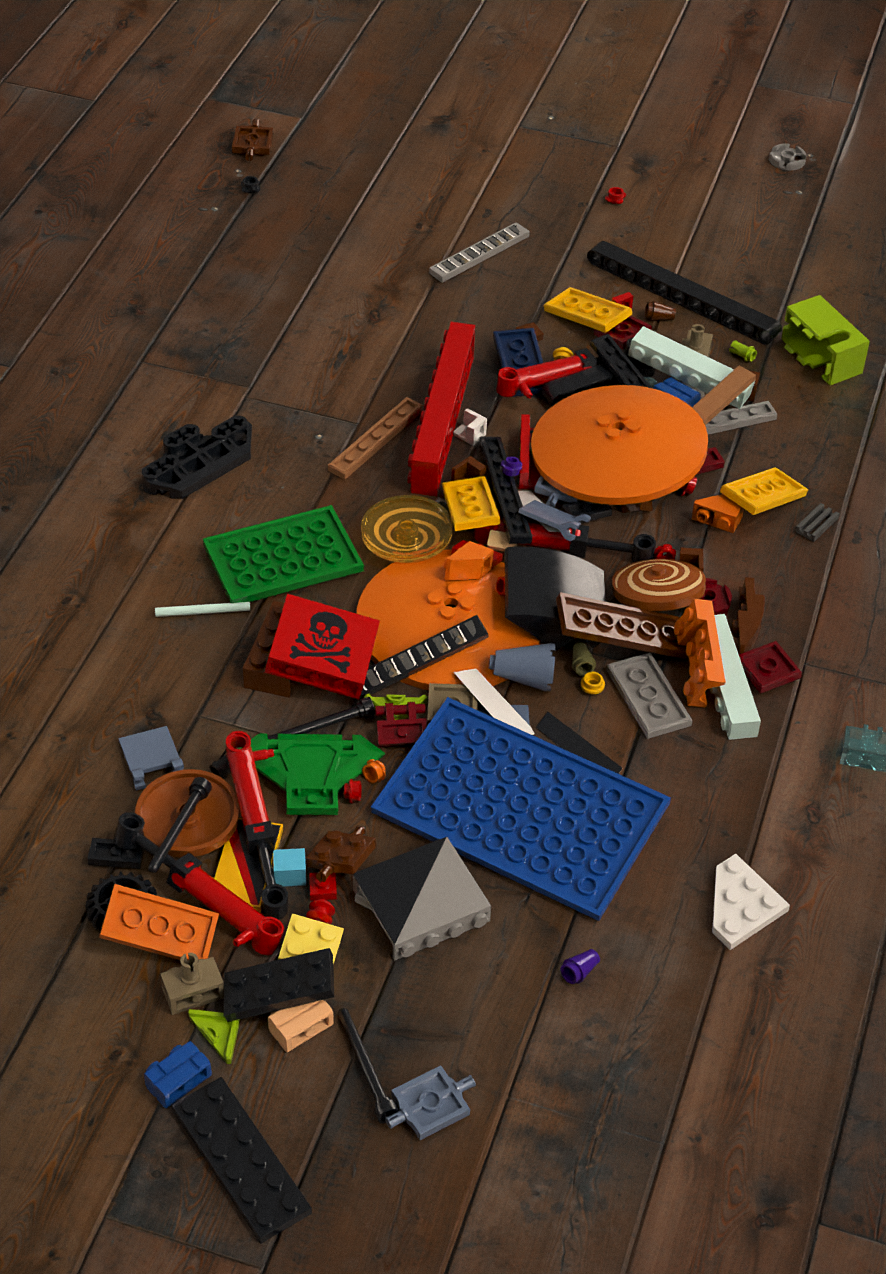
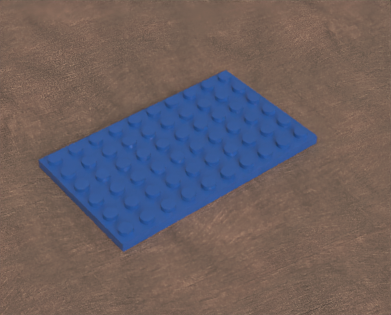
(522, 807)

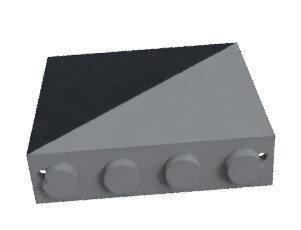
(423, 897)

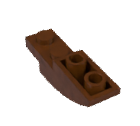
(749, 617)

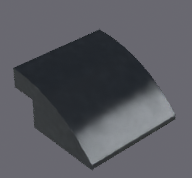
(536, 579)

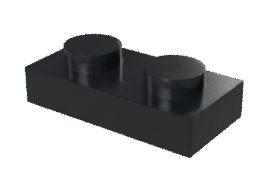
(594, 510)
(106, 853)

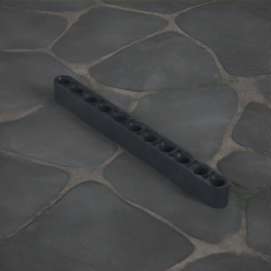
(685, 292)

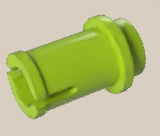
(743, 351)

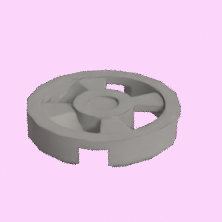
(782, 154)

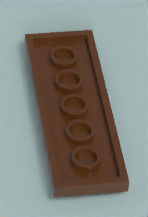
(619, 625)

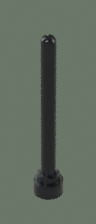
(363, 708)
(198, 791)
(384, 1105)

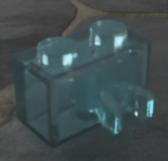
(864, 748)

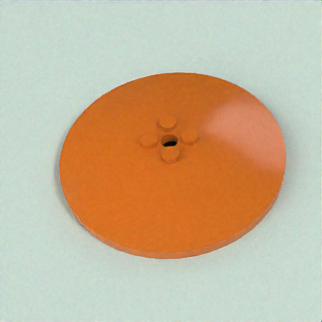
(592, 460)
(413, 607)

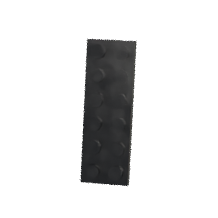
(241, 1160)

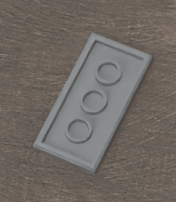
(649, 695)

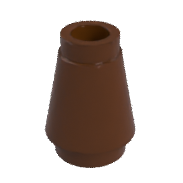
(659, 311)

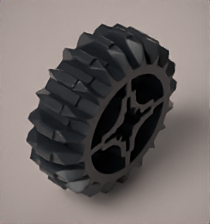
(99, 897)

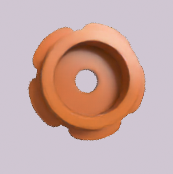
(374, 771)

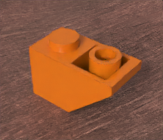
(718, 512)
(469, 562)

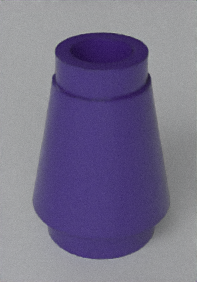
(579, 966)

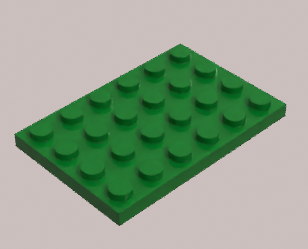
(282, 555)

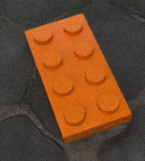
(158, 924)

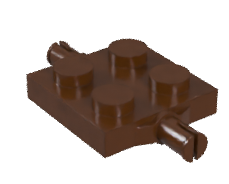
(252, 140)
(340, 852)

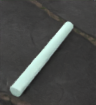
(202, 609)

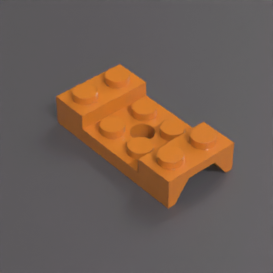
(699, 634)

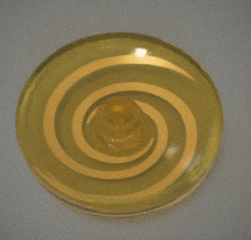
(406, 528)

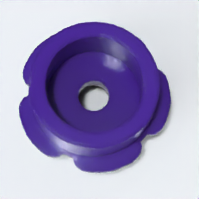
(511, 466)

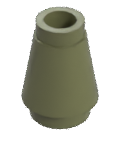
(582, 659)

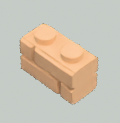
(299, 1023)

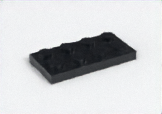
(278, 985)

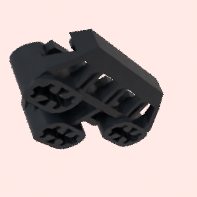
(196, 459)

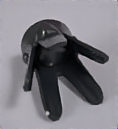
(221, 766)

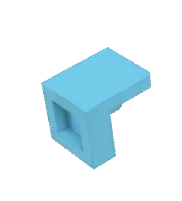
(289, 867)

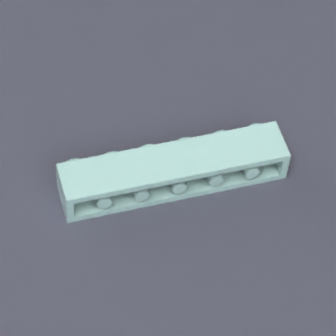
(682, 363)
(734, 698)

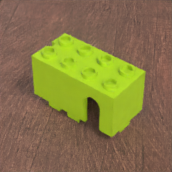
(822, 337)

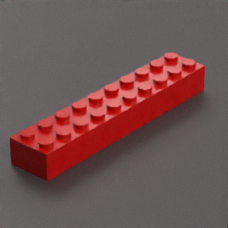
(441, 409)

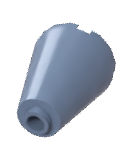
(526, 665)

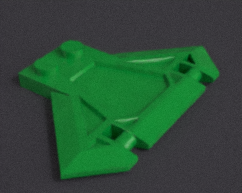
(313, 768)

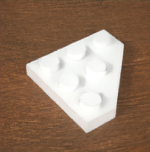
(742, 902)

